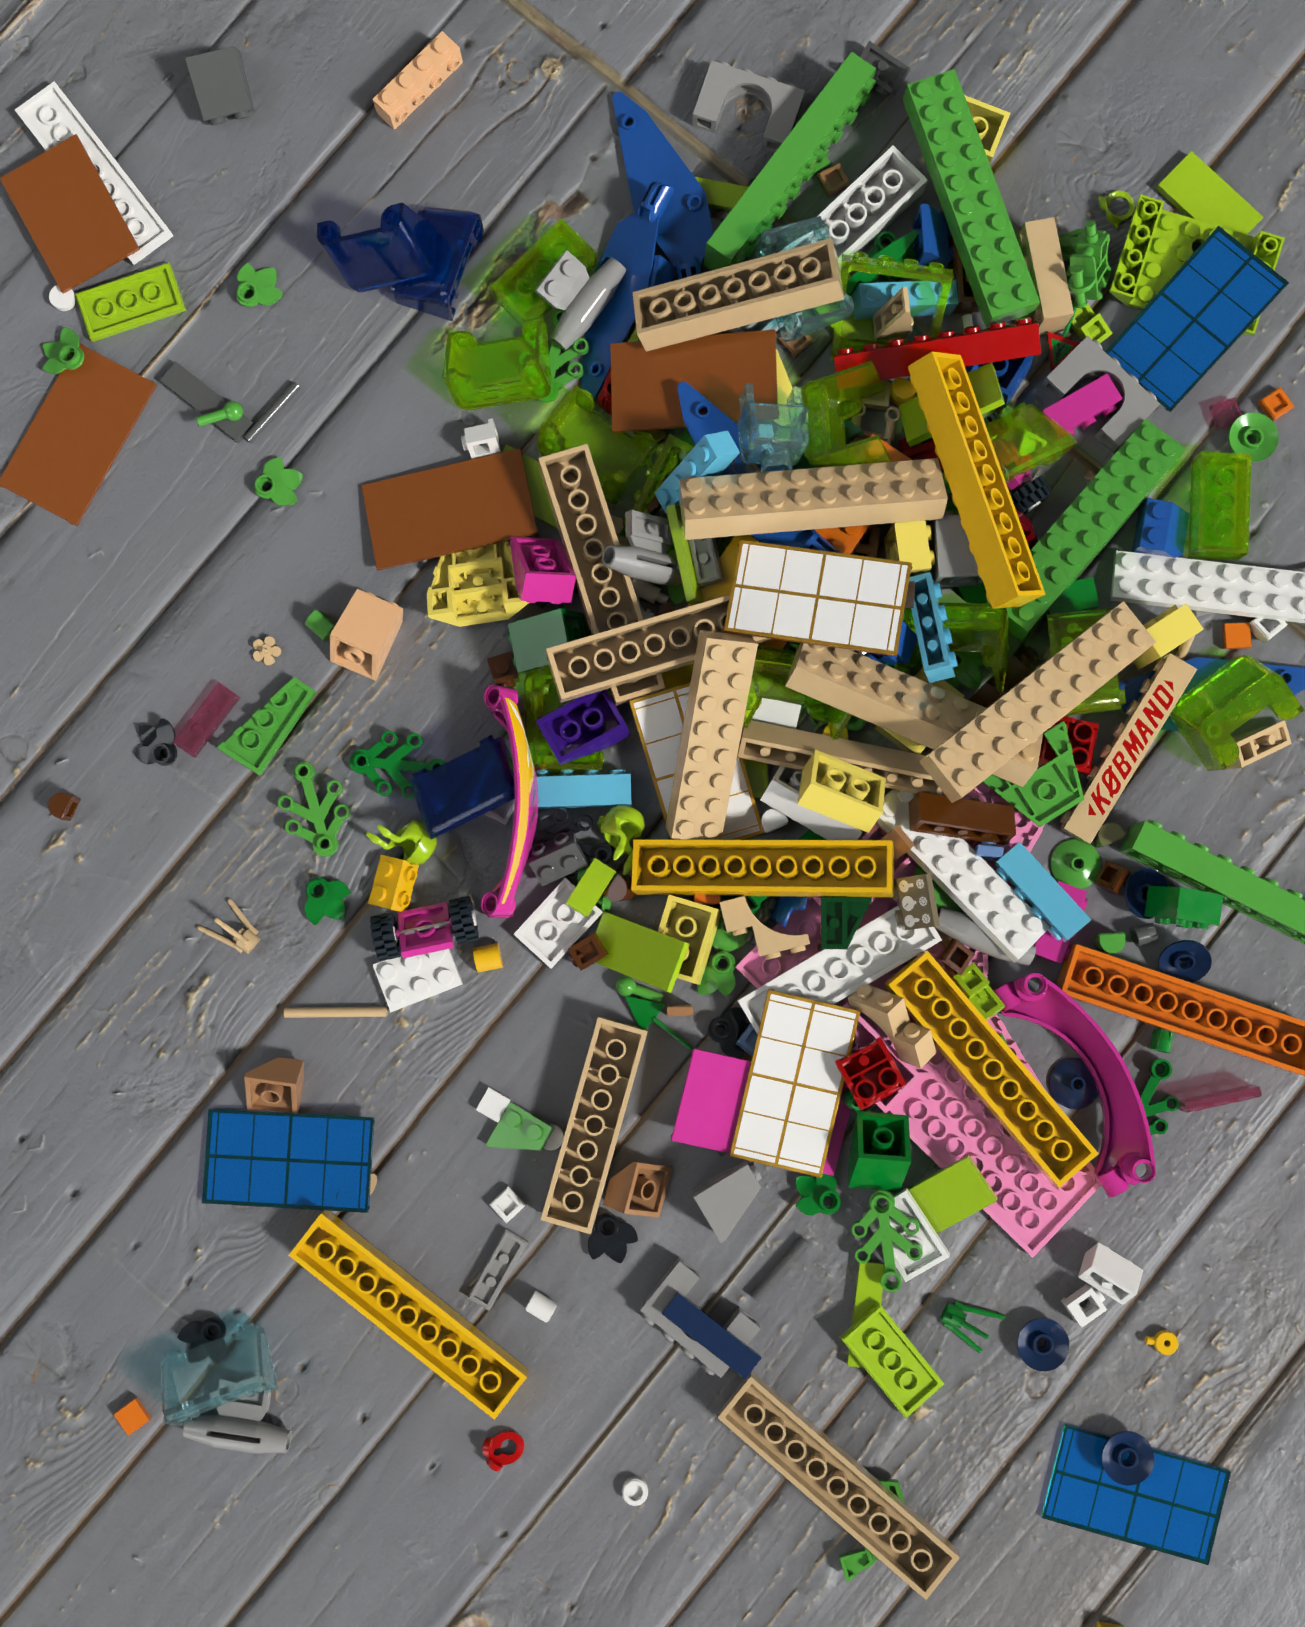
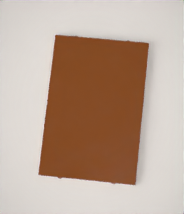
(69, 213)

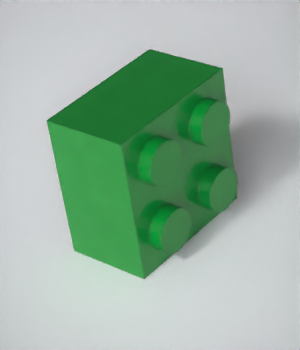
(1183, 907)

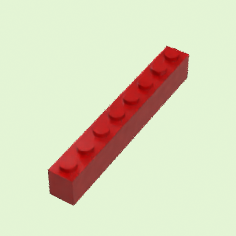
(974, 345)

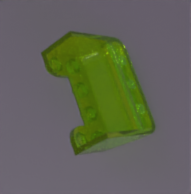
(1225, 703)

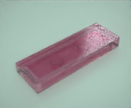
(206, 720)
(1219, 1098)

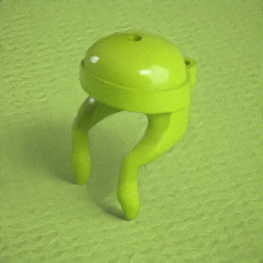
(619, 828)
(411, 838)

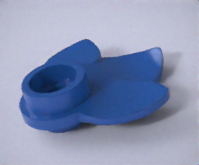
(784, 907)

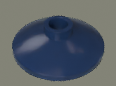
(1136, 884)
(1191, 968)
(1062, 1086)
(1049, 1355)
(1136, 1466)

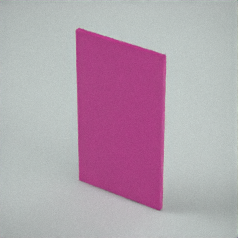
(713, 1103)

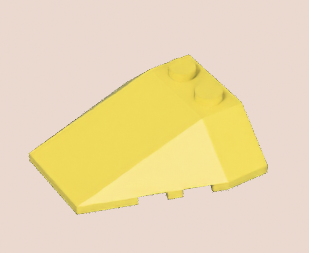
(474, 587)

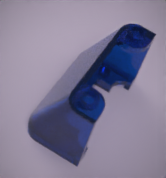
(455, 238)
(382, 256)
(464, 787)

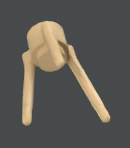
(244, 939)

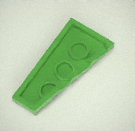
(266, 731)

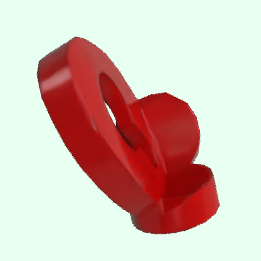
(496, 1461)

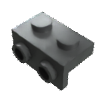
(889, 70)
(556, 858)

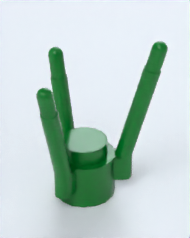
(954, 1317)

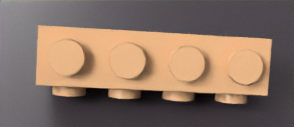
(418, 80)

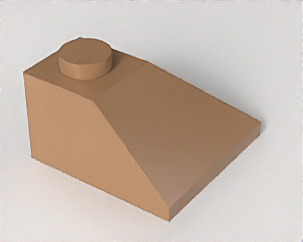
(275, 1086)
(639, 1189)

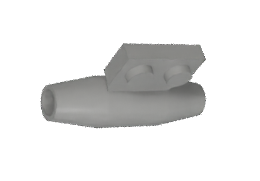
(580, 296)
(647, 555)
(966, 931)
(240, 1427)

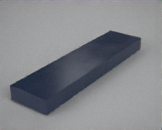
(711, 1335)

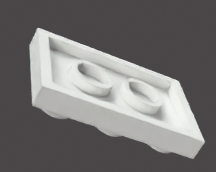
(555, 926)
(416, 977)
(933, 1248)

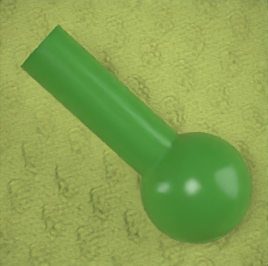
(232, 411)
(626, 986)

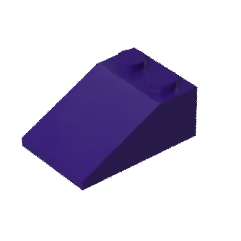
(583, 727)

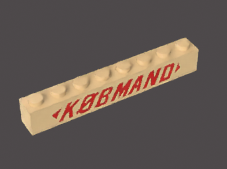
(1128, 747)

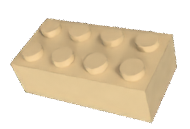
(1046, 267)

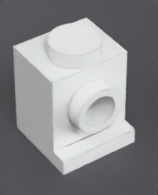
(481, 440)
(1084, 1314)

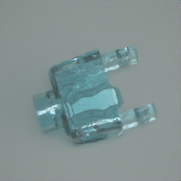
(772, 432)

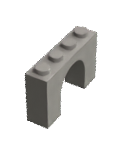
(727, 82)
(1091, 361)
(682, 1278)

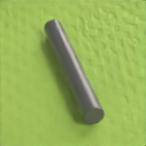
(271, 413)
(779, 1268)

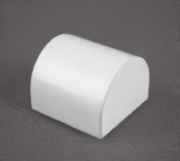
(1266, 628)
(773, 820)
(541, 1306)

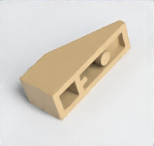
(894, 318)
(1260, 743)

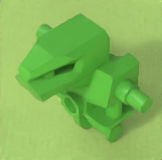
(1088, 262)

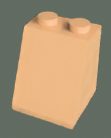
(365, 634)

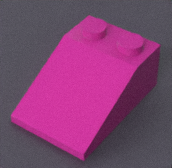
(542, 570)

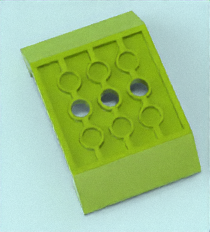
(1162, 243)

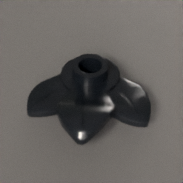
(154, 743)
(734, 1027)
(611, 1241)
(199, 1332)

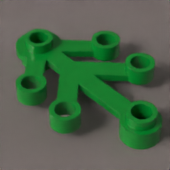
(391, 764)
(1149, 1090)

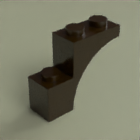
(1019, 666)

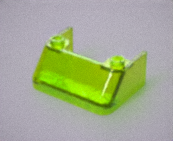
(830, 403)
(973, 629)
(769, 682)

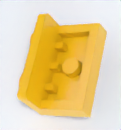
(393, 883)

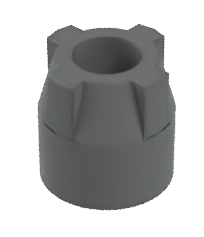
(1143, 934)

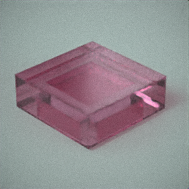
(1225, 413)

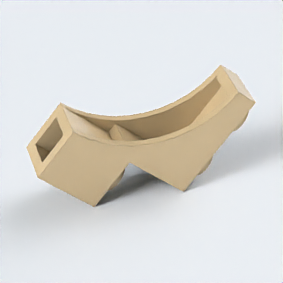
(738, 917)
(890, 1013)

